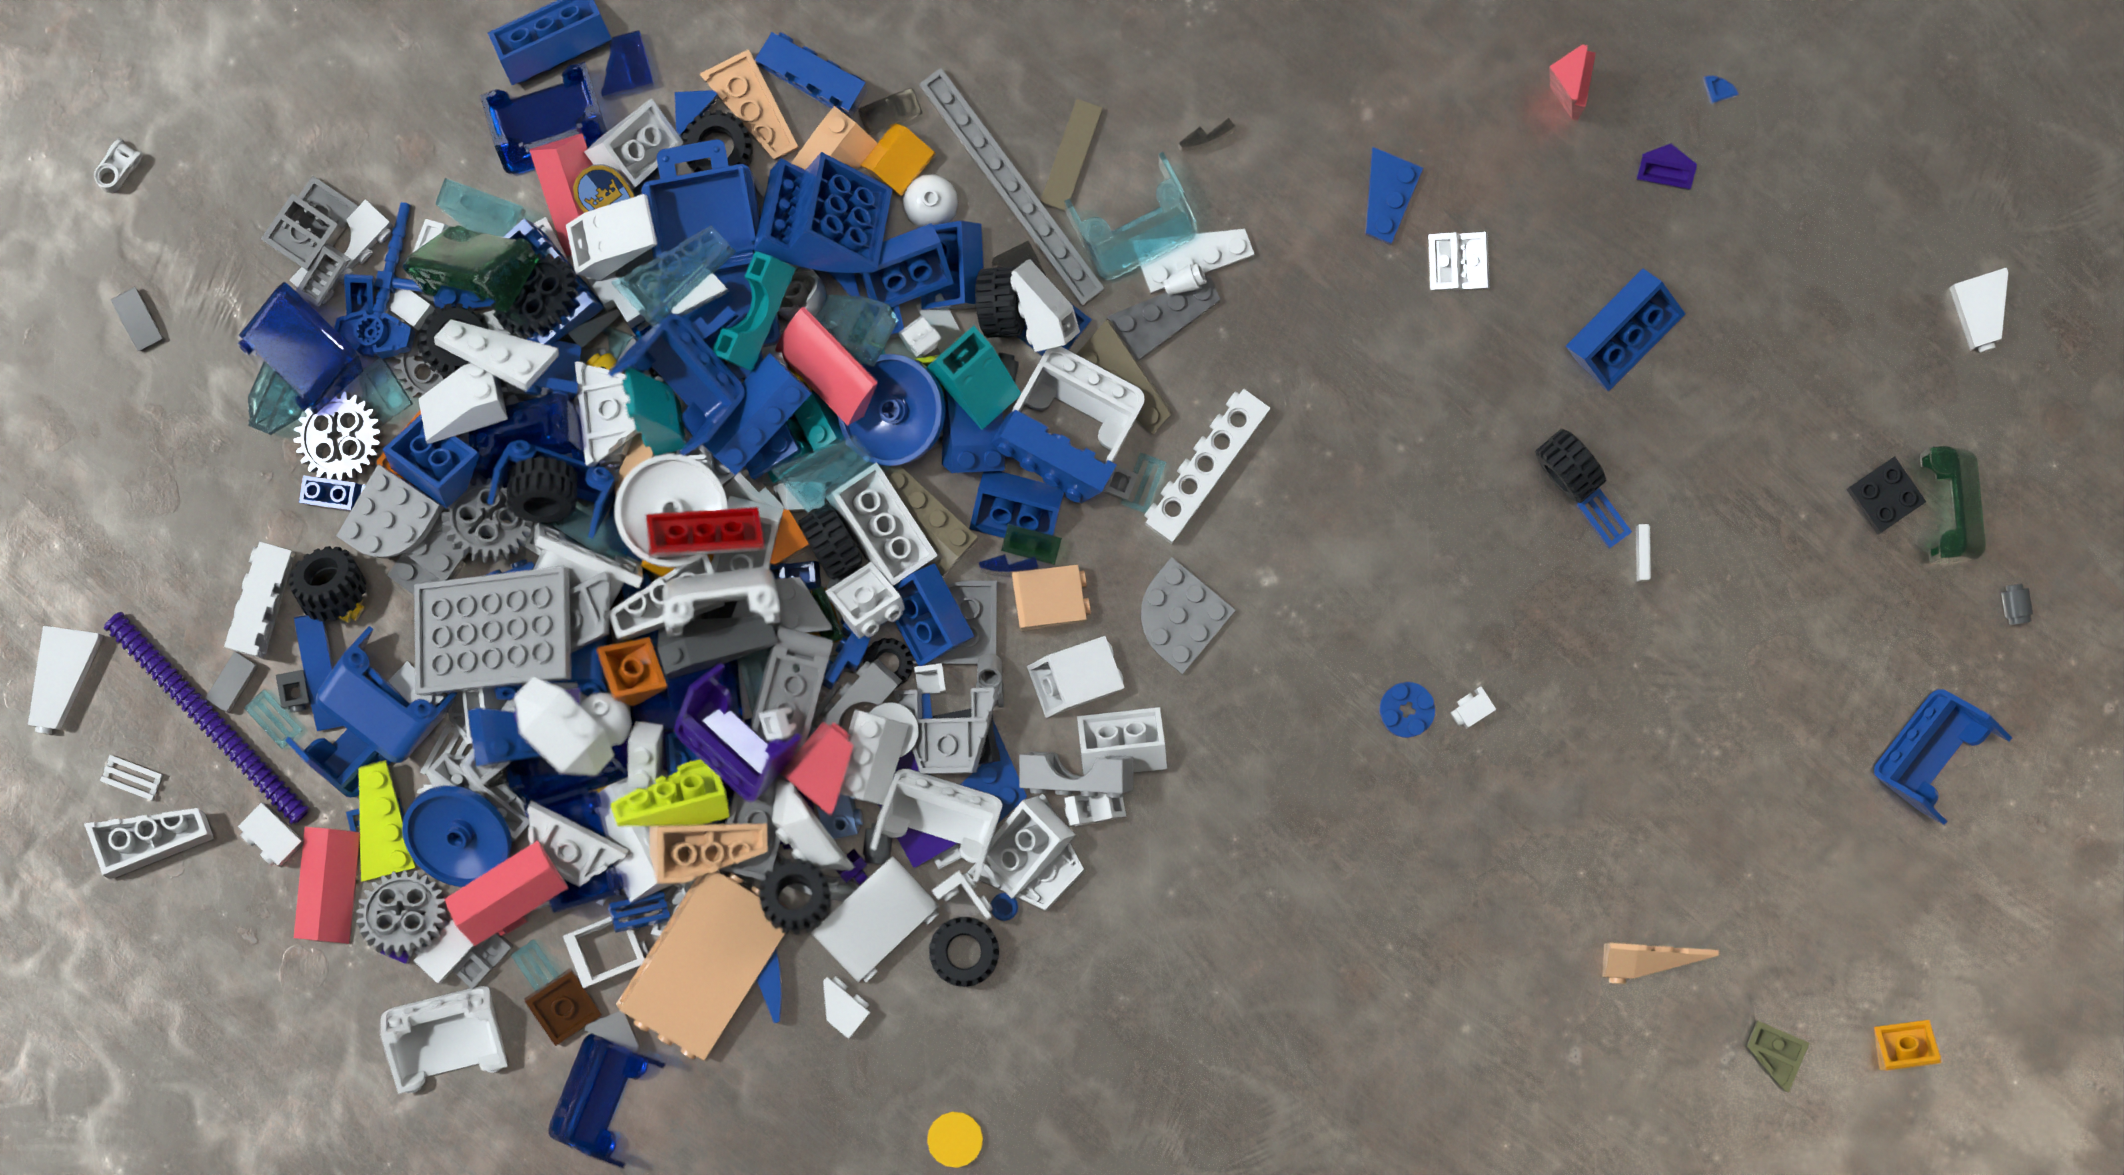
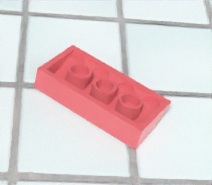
(826, 366)

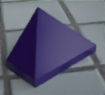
(1668, 167)

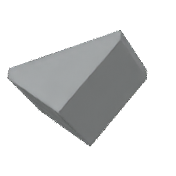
(616, 1029)

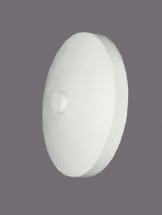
(664, 486)

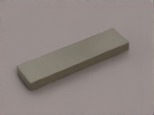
(1071, 154)

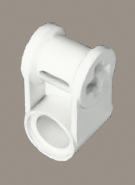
(117, 164)

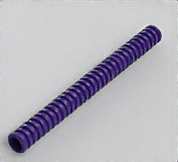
(206, 718)

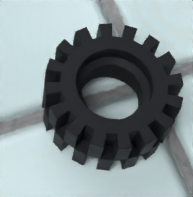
(891, 645)

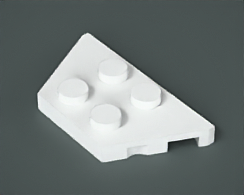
(602, 412)
(571, 848)

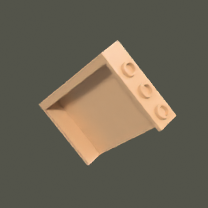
(702, 964)

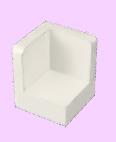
(930, 678)

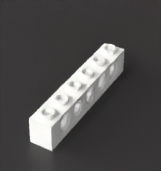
(1254, 413)

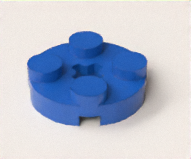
(1421, 702)

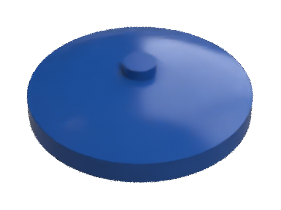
(903, 411)
(455, 834)

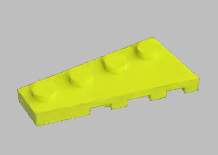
(380, 824)

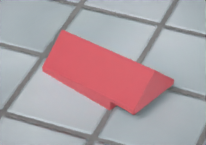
(1571, 80)
(557, 170)
(327, 885)
(505, 893)

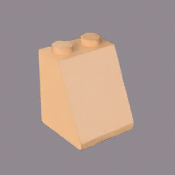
(1050, 597)

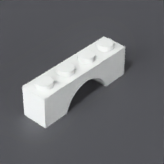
(366, 229)

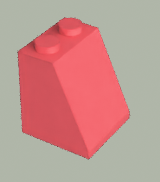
(821, 765)

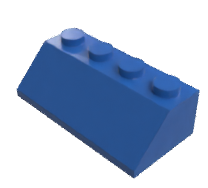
(548, 37)
(1626, 329)
(768, 402)

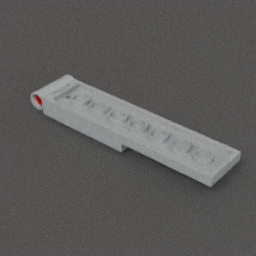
(781, 689)

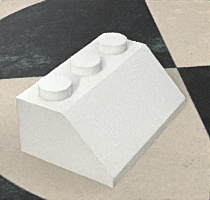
(1123, 734)
(873, 756)

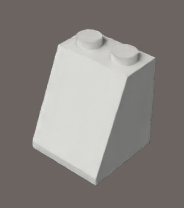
(1075, 676)

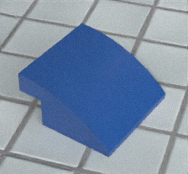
(823, 216)

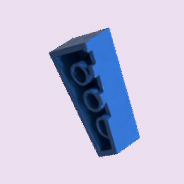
(1052, 457)

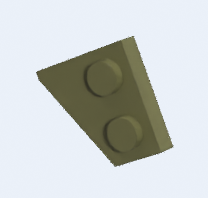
(1777, 1052)

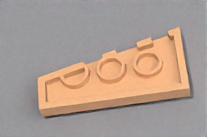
(750, 100)

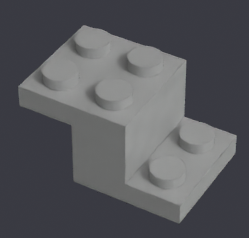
(309, 223)
(429, 561)

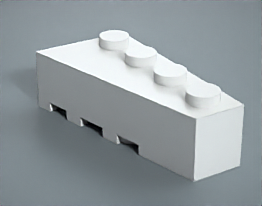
(260, 600)
(142, 840)

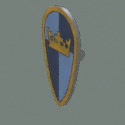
(600, 187)

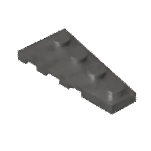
(1161, 317)

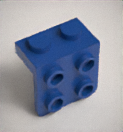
(561, 374)

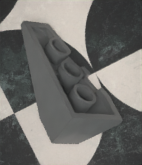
(713, 642)

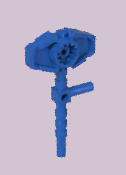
(381, 332)

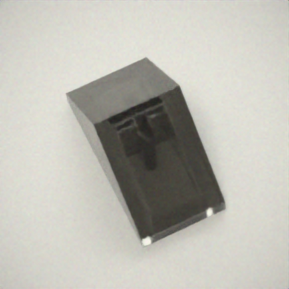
(1017, 256)

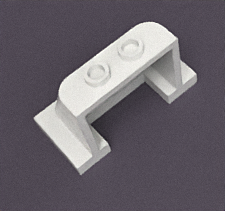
(582, 562)

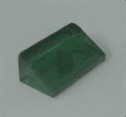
(1031, 544)
(821, 598)

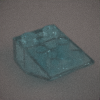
(858, 325)

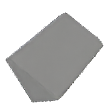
(231, 682)

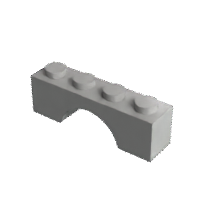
(872, 686)
(1044, 771)

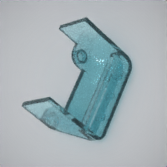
(1143, 238)

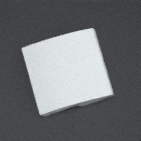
(1459, 261)

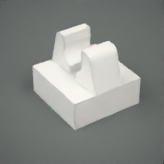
(776, 723)

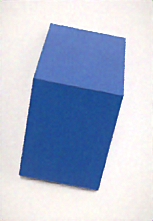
(691, 104)
(359, 293)

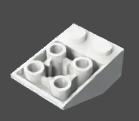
(610, 237)
(1045, 310)

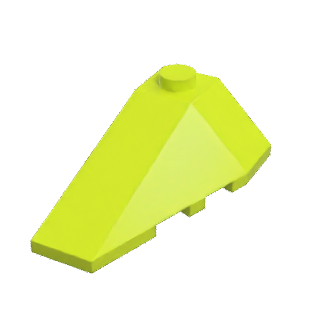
(684, 798)

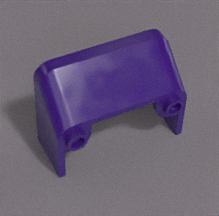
(727, 742)

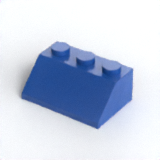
(964, 257)
(909, 267)
(436, 468)
(1015, 501)
(931, 616)

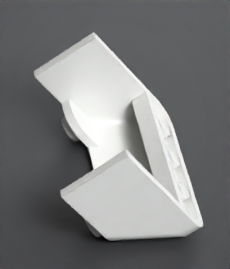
(1086, 389)
(942, 811)

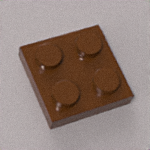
(562, 1007)

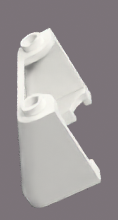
(750, 584)
(875, 919)
(442, 1037)

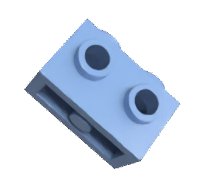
(844, 819)

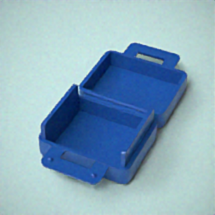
(707, 198)

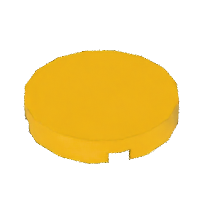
(954, 1139)

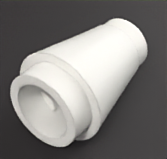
(1185, 280)

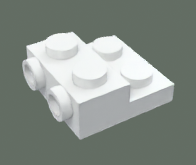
(866, 600)

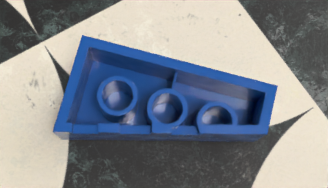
(811, 74)
(497, 737)

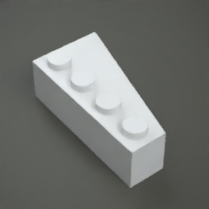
(645, 609)

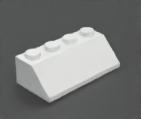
(881, 524)
(637, 865)

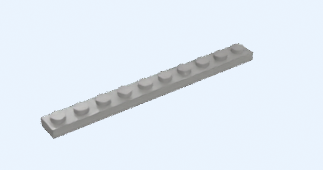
(1011, 186)

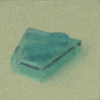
(383, 391)

